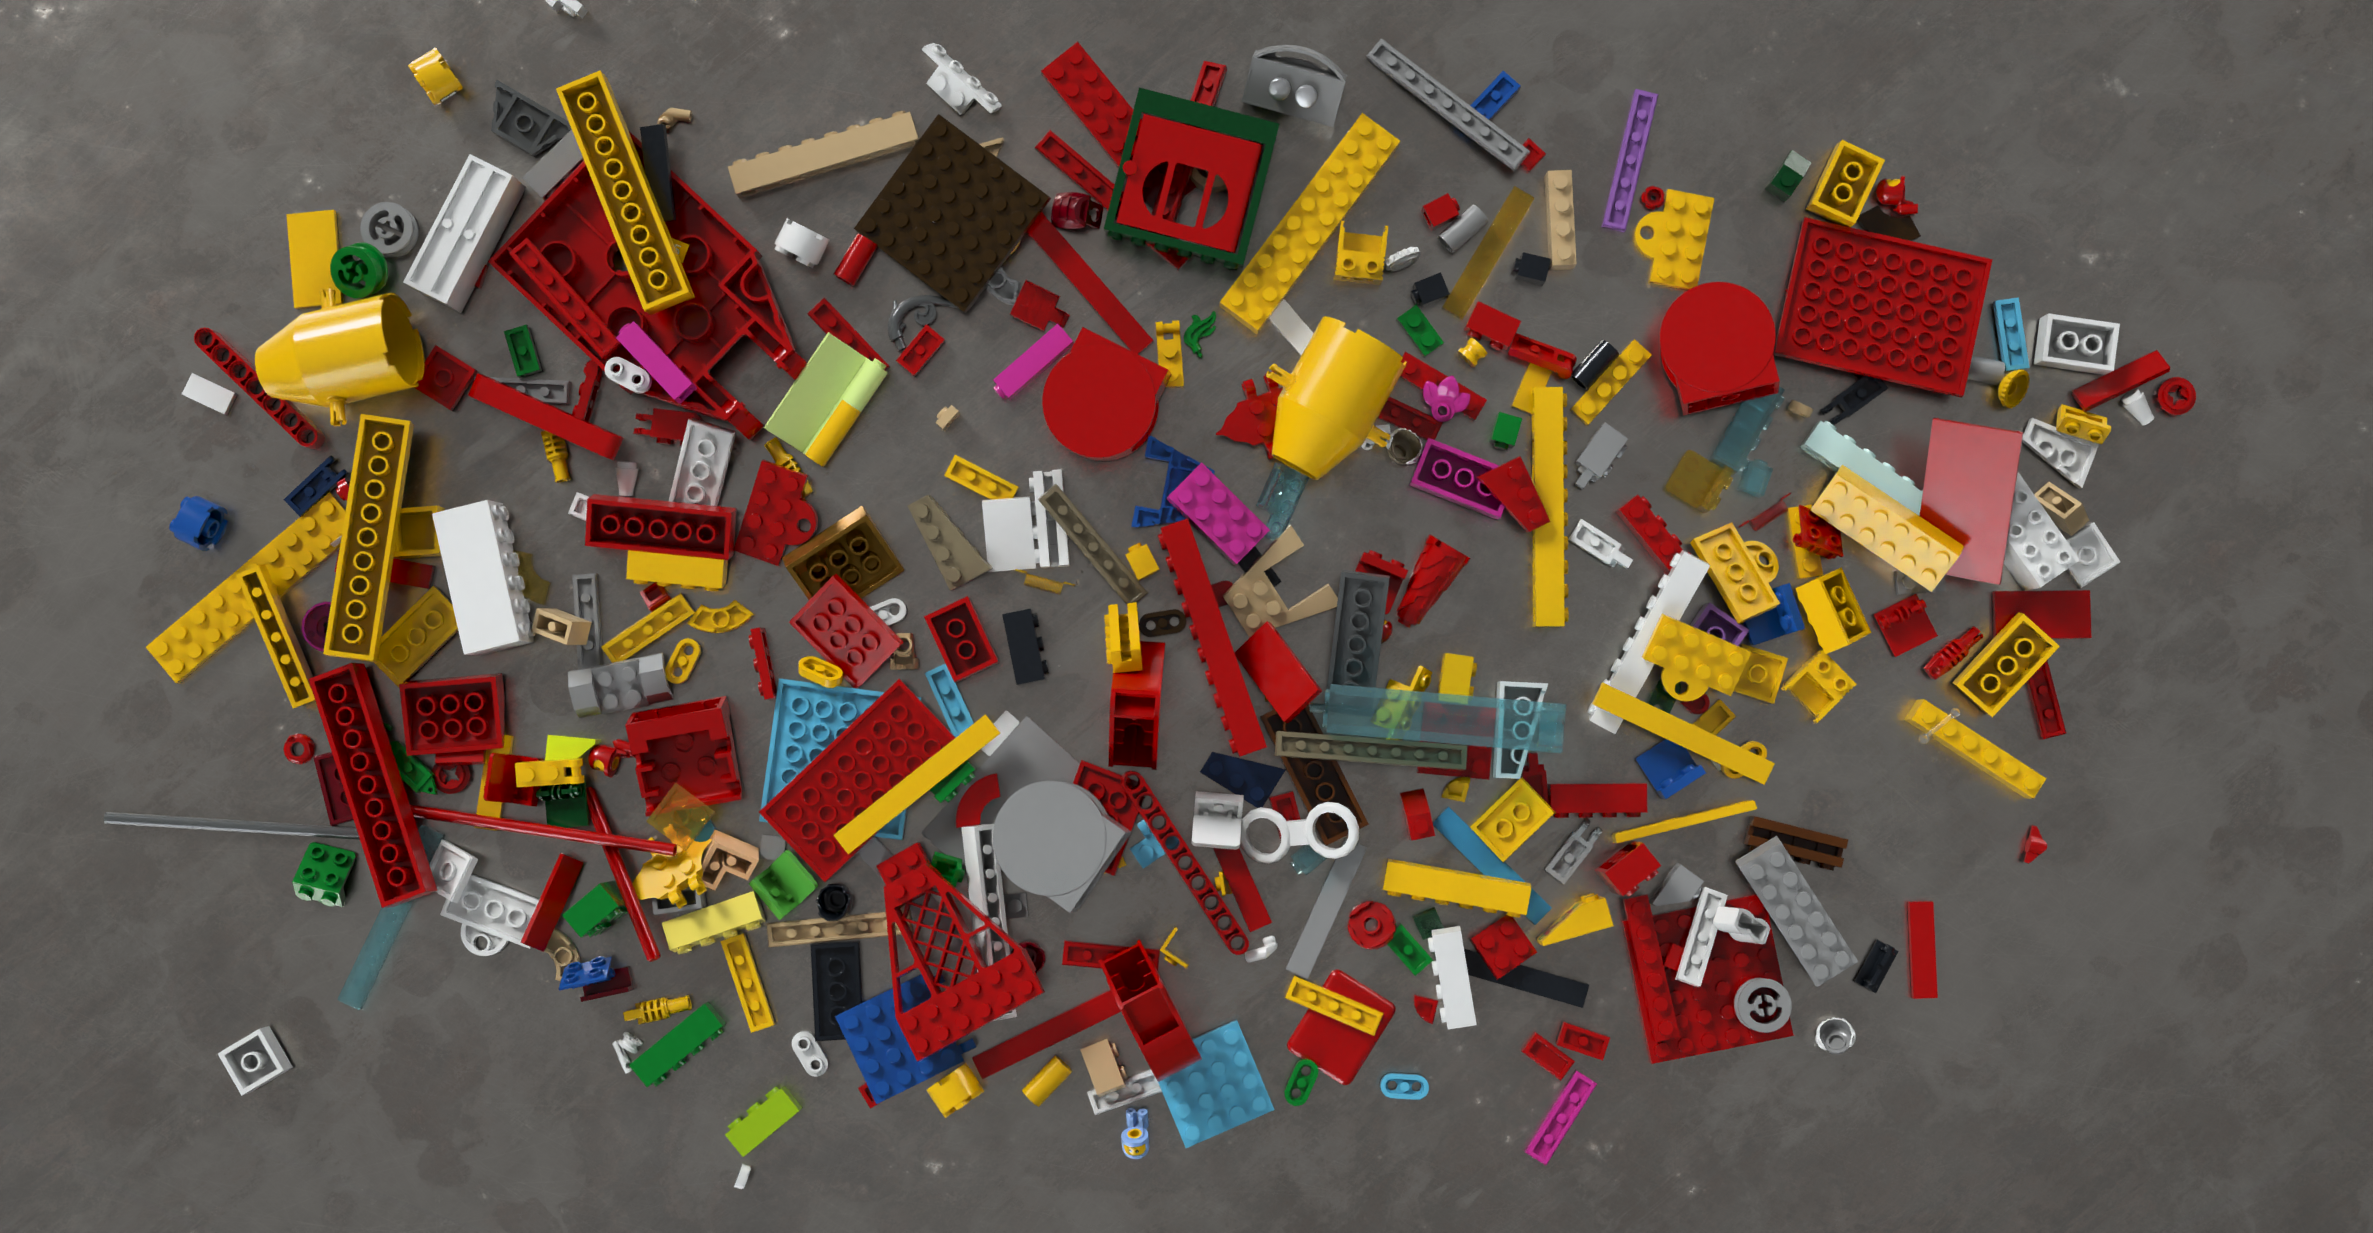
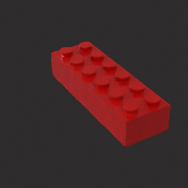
(660, 526)

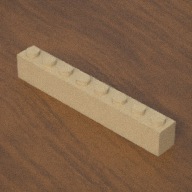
(824, 154)

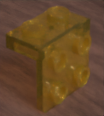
(1699, 481)

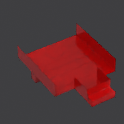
(1038, 307)

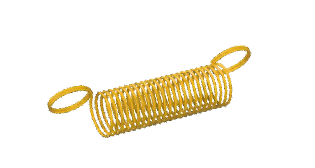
(1043, 579)

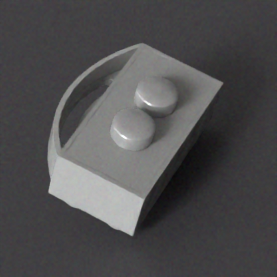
(1295, 84)

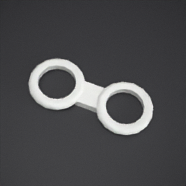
(1299, 832)

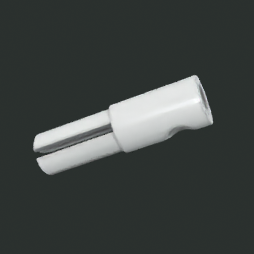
(623, 1057)

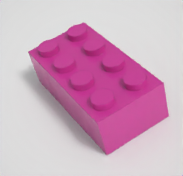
(1453, 476)
(1218, 514)

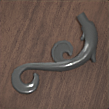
(898, 312)

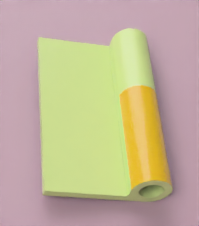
(826, 399)

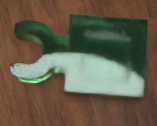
(1426, 922)

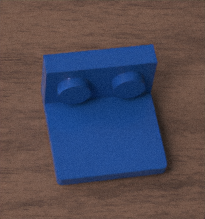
(1777, 621)
(1669, 768)

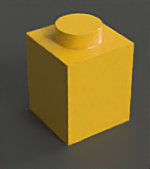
(1141, 561)

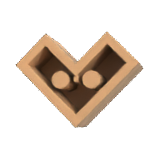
(728, 855)

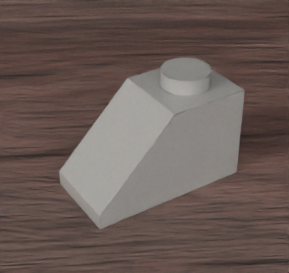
(1678, 887)

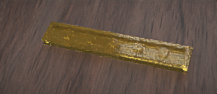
(1488, 253)

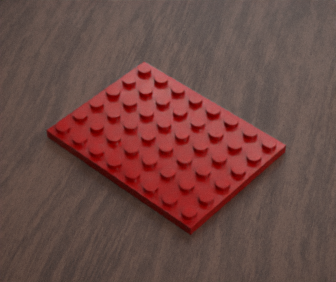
(1883, 307)

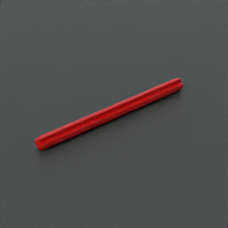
(623, 880)

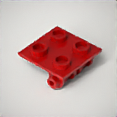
(1818, 535)
(1905, 625)

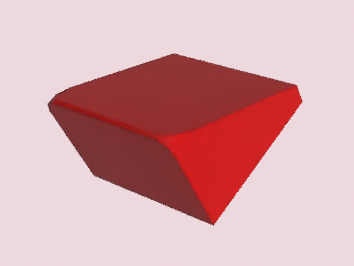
(655, 596)

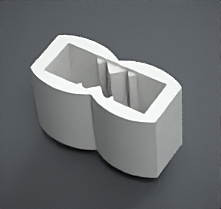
(1741, 925)

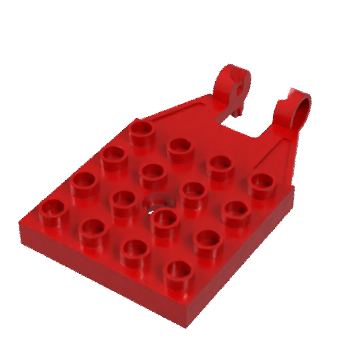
(720, 266)

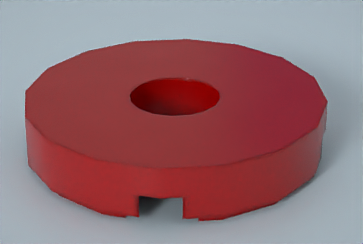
(1372, 939)

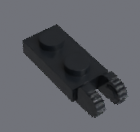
(1855, 397)

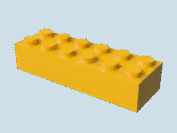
(1887, 528)

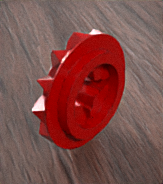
(2186, 392)
(454, 785)

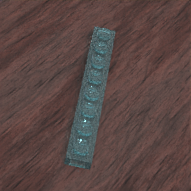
(382, 937)

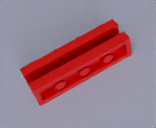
(1598, 798)

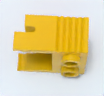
(1360, 257)
(1819, 684)

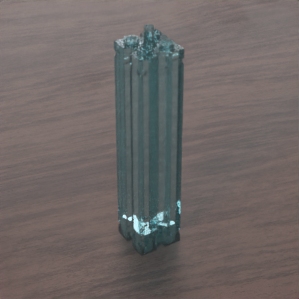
(1443, 718)

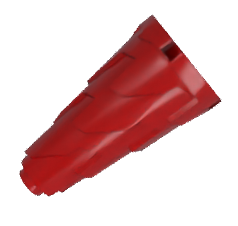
(1431, 577)

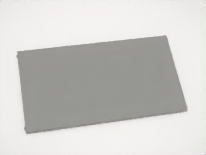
(1020, 760)

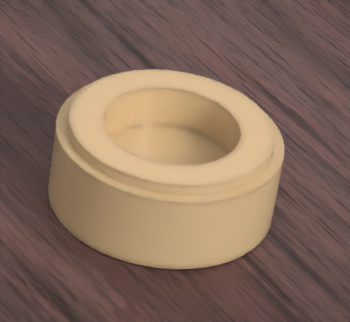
(1800, 409)

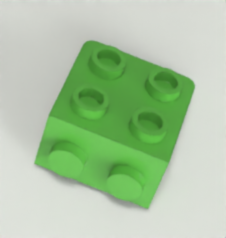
(784, 884)

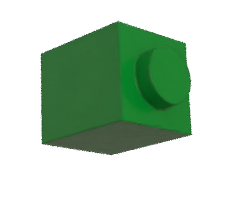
(1505, 431)

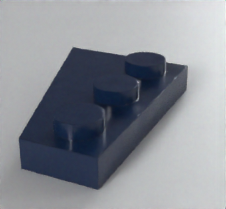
(1243, 777)

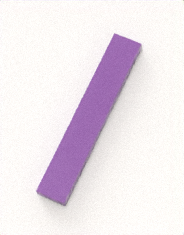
(1630, 160)

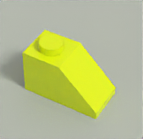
(568, 747)

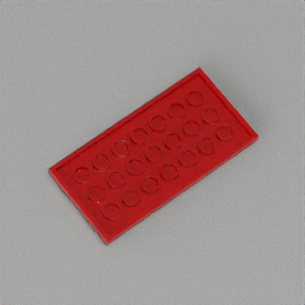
(853, 774)

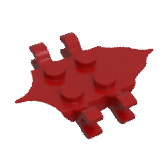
(1255, 417)

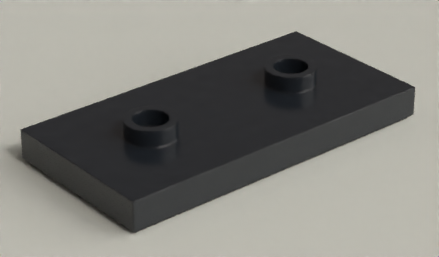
(835, 985)

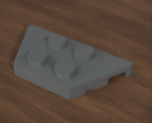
(525, 121)

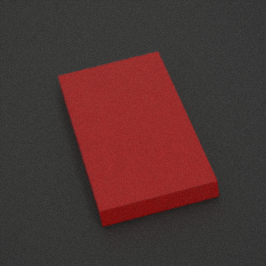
(2056, 613)
(1277, 672)

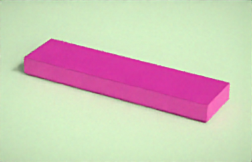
(1560, 1117)

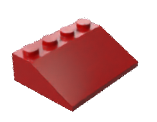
(453, 714)

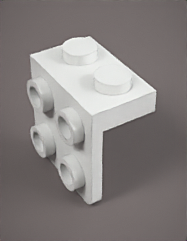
(1217, 820)

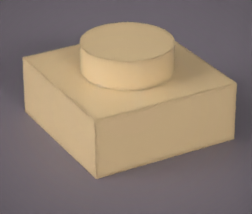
(947, 417)

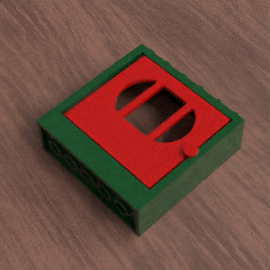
(1199, 148)

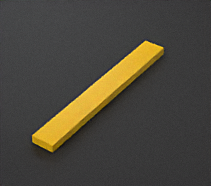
(1683, 733)
(917, 784)

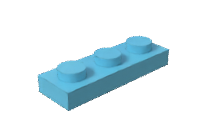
(2011, 334)
(949, 699)

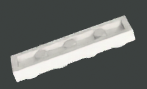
(1700, 938)

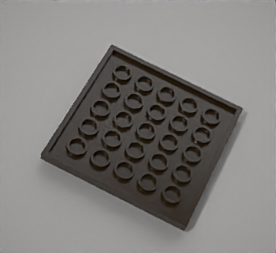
(952, 213)

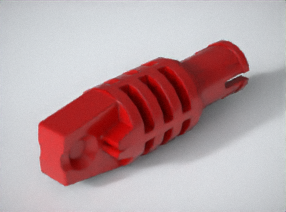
(1952, 653)

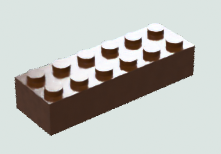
(1316, 779)

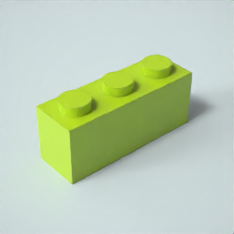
(762, 1120)

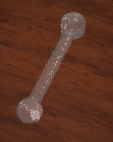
(1924, 738)

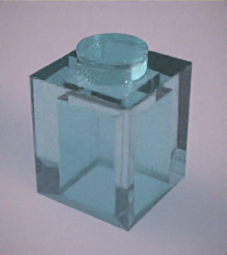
(1755, 478)
(1306, 859)

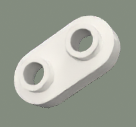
(627, 374)
(883, 610)
(812, 1052)

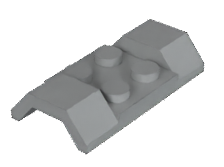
(619, 685)

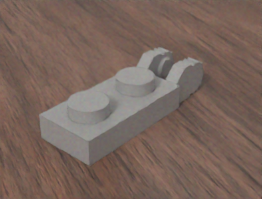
(1572, 853)

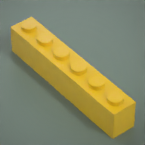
(277, 634)
(1976, 749)
(1458, 887)

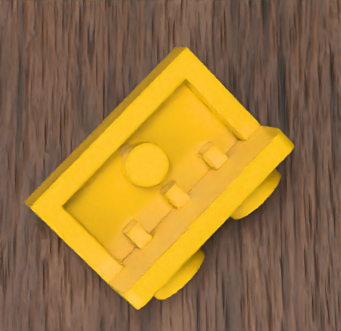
(2082, 425)

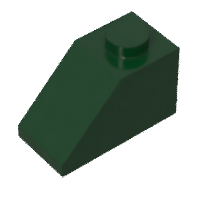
(1788, 176)

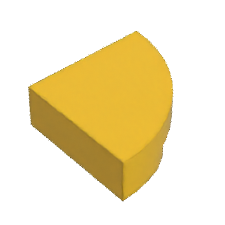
(1456, 789)

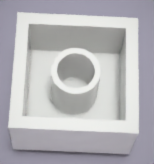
(255, 1060)

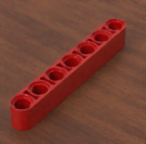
(249, 383)
(545, 416)

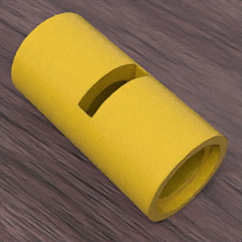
(1047, 1080)

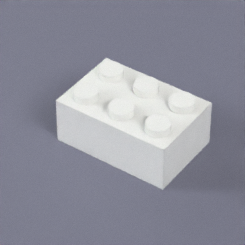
(2076, 344)

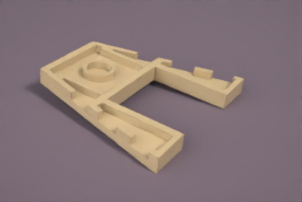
(1257, 601)

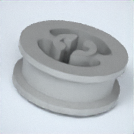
(395, 214)
(1781, 1001)

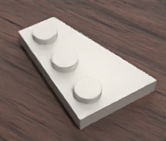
(2064, 452)

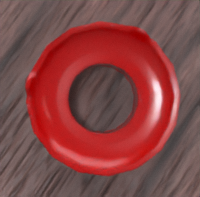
(309, 748)

